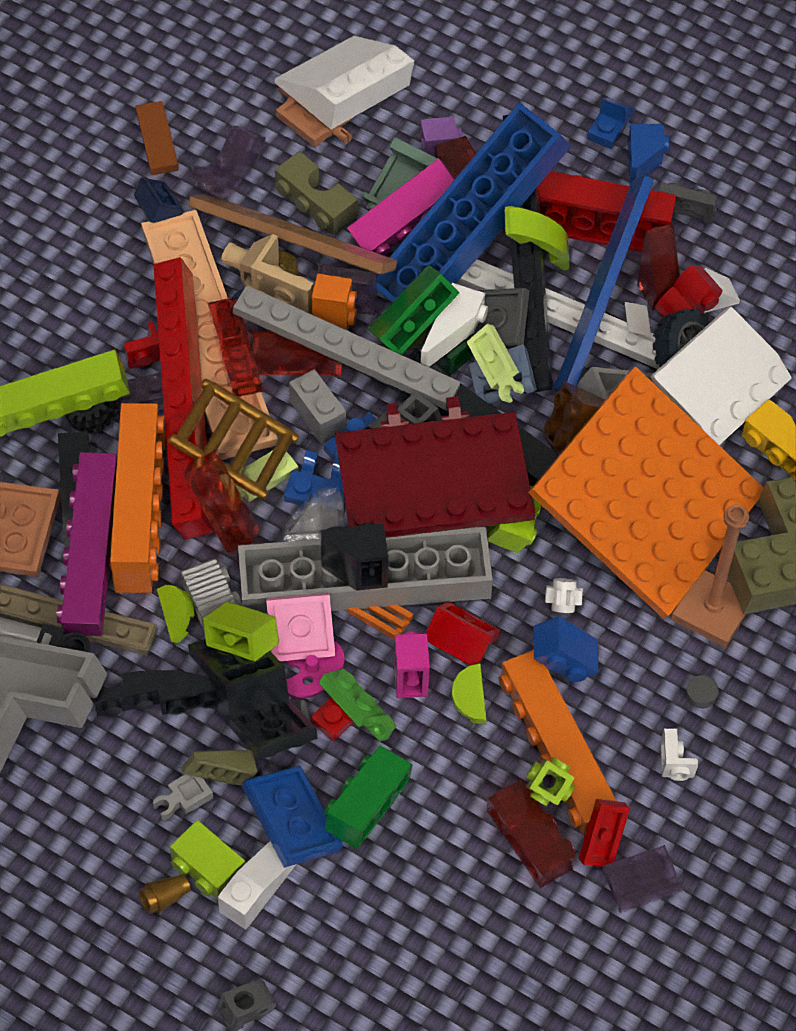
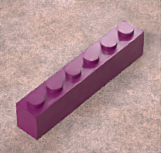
(89, 545)

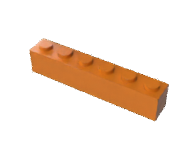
(554, 733)

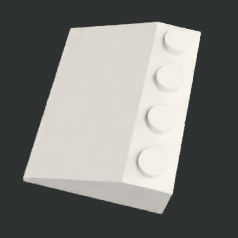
(348, 79)
(722, 375)

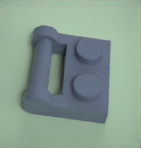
(521, 360)

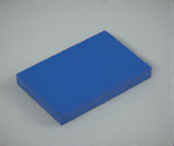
(291, 816)

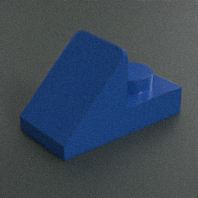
(610, 122)

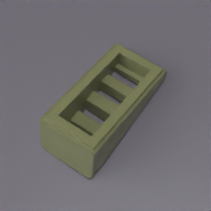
(221, 766)

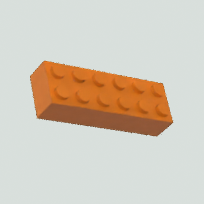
(138, 498)

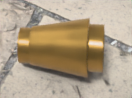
(162, 893)

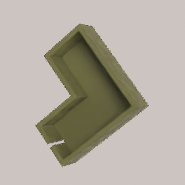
(766, 566)

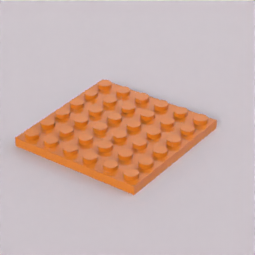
(646, 491)

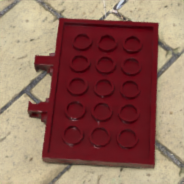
(435, 473)

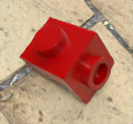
(144, 350)

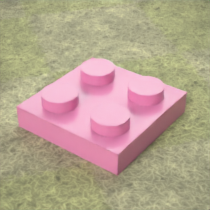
(302, 626)

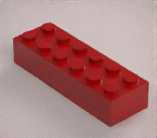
(591, 208)

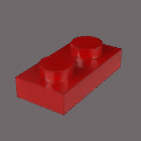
(604, 832)

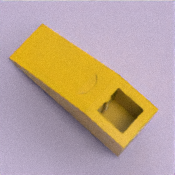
(774, 435)

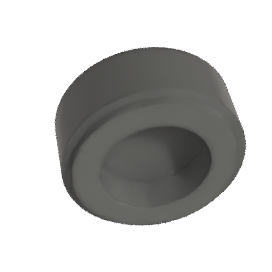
(702, 691)

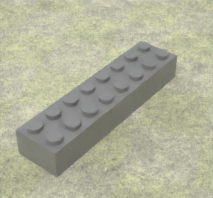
(420, 571)

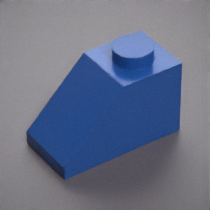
(645, 149)

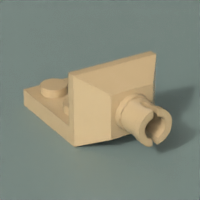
(262, 272)

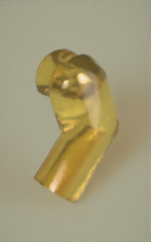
(288, 262)

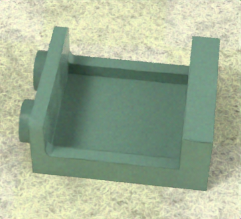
(401, 167)

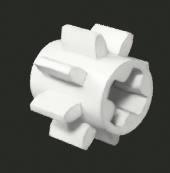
(564, 595)

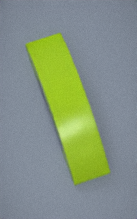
(531, 226)

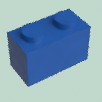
(566, 649)

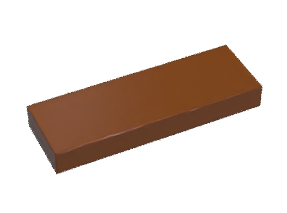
(156, 138)

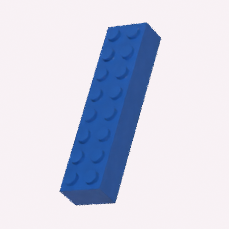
(475, 202)

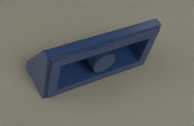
(157, 200)

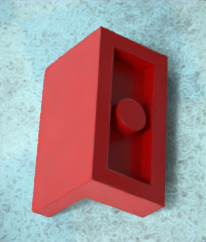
(461, 633)

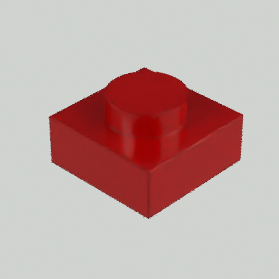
(331, 719)

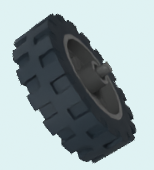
(670, 334)

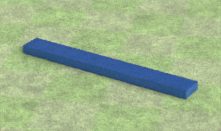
(604, 282)

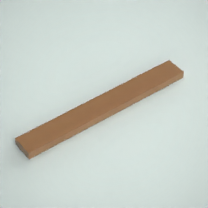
(293, 233)

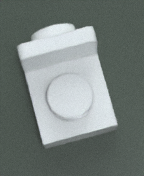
(672, 760)

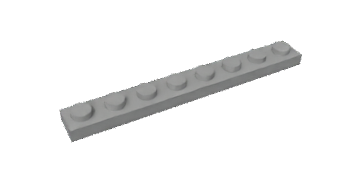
(345, 346)

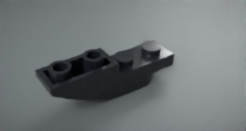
(170, 688)

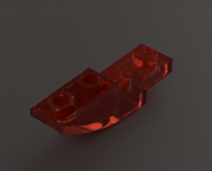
(234, 348)

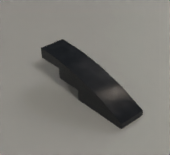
(69, 450)

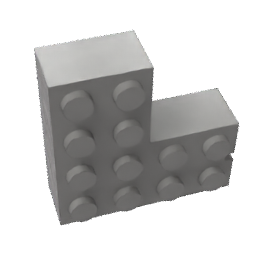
(45, 686)

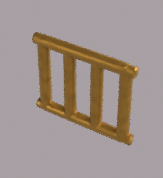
(261, 422)

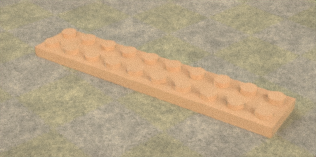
(186, 239)

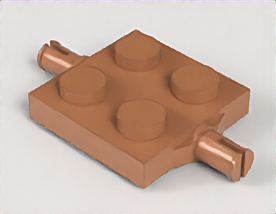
(306, 124)

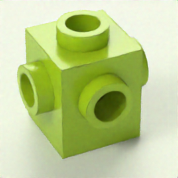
(563, 781)

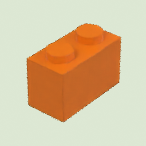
(334, 300)

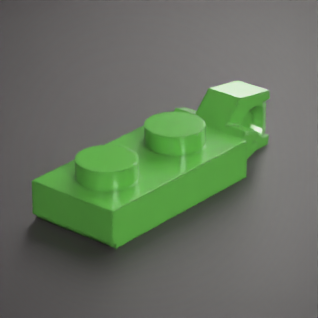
(357, 703)

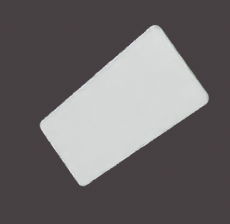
(637, 318)

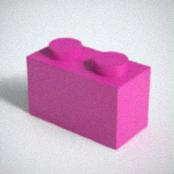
(411, 665)

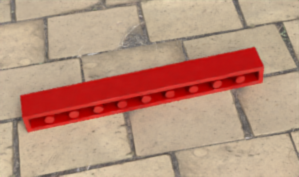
(180, 386)

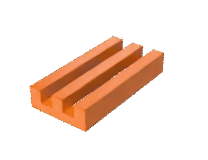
(381, 626)

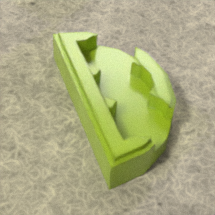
(177, 610)
(469, 695)

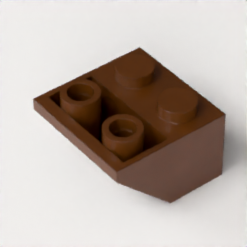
(570, 413)

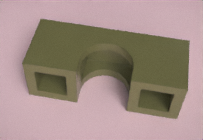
(329, 208)

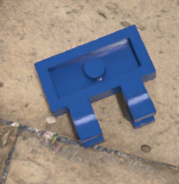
(305, 483)

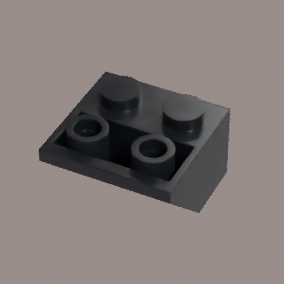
(356, 555)

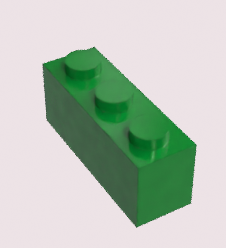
(414, 310)
(367, 796)

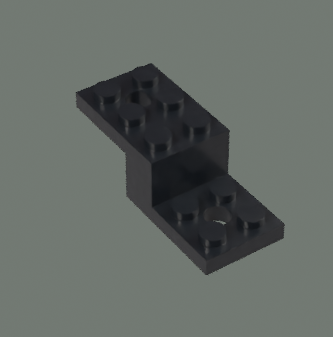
(254, 700)

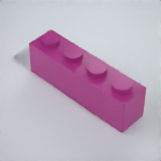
(402, 210)

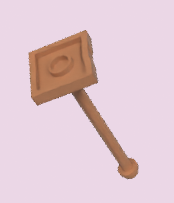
(711, 603)

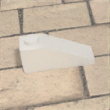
(454, 324)
(253, 887)

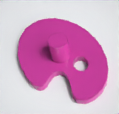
(315, 669)

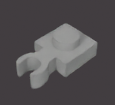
(186, 792)

